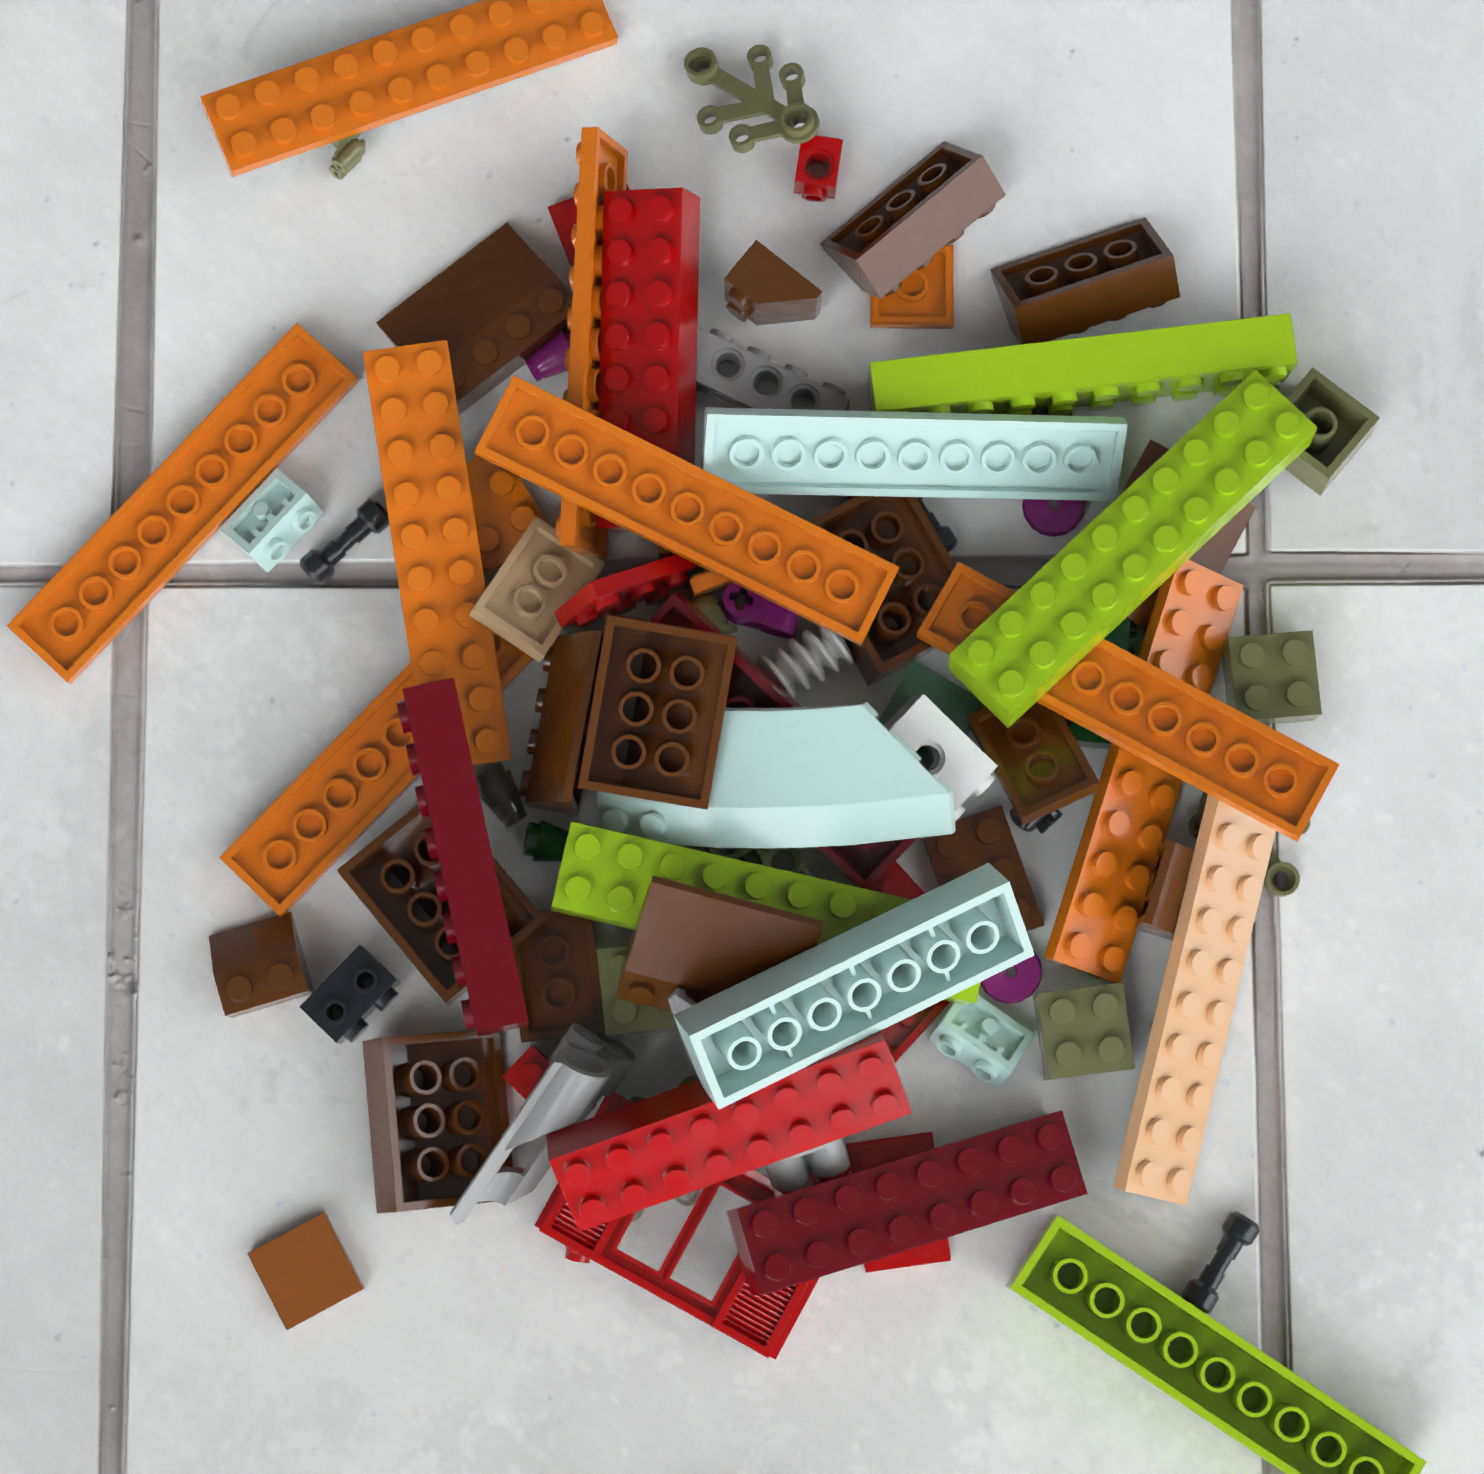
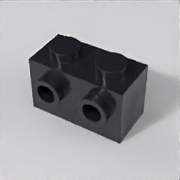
(347, 990)

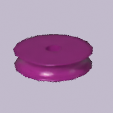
(1050, 521)
(1018, 987)

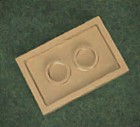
(532, 587)

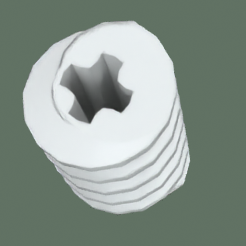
(806, 659)

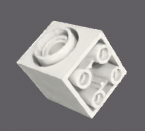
(951, 752)

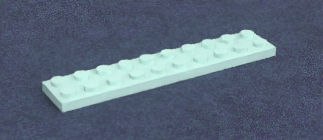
(915, 453)

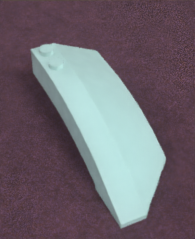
(799, 784)

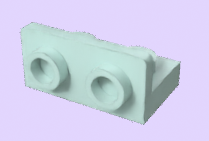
(272, 520)
(982, 1040)

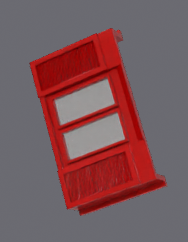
(688, 1256)

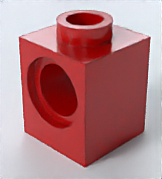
(822, 151)

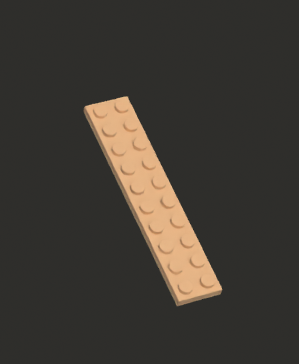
(1195, 1004)

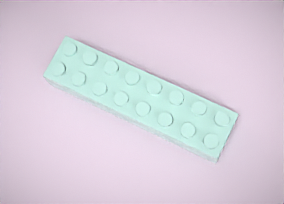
(854, 985)

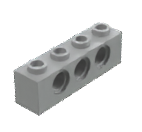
(754, 365)

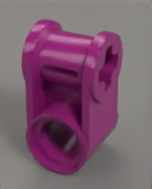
(759, 613)

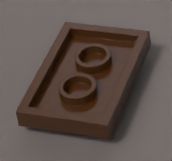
(1035, 760)
(980, 841)
(560, 977)

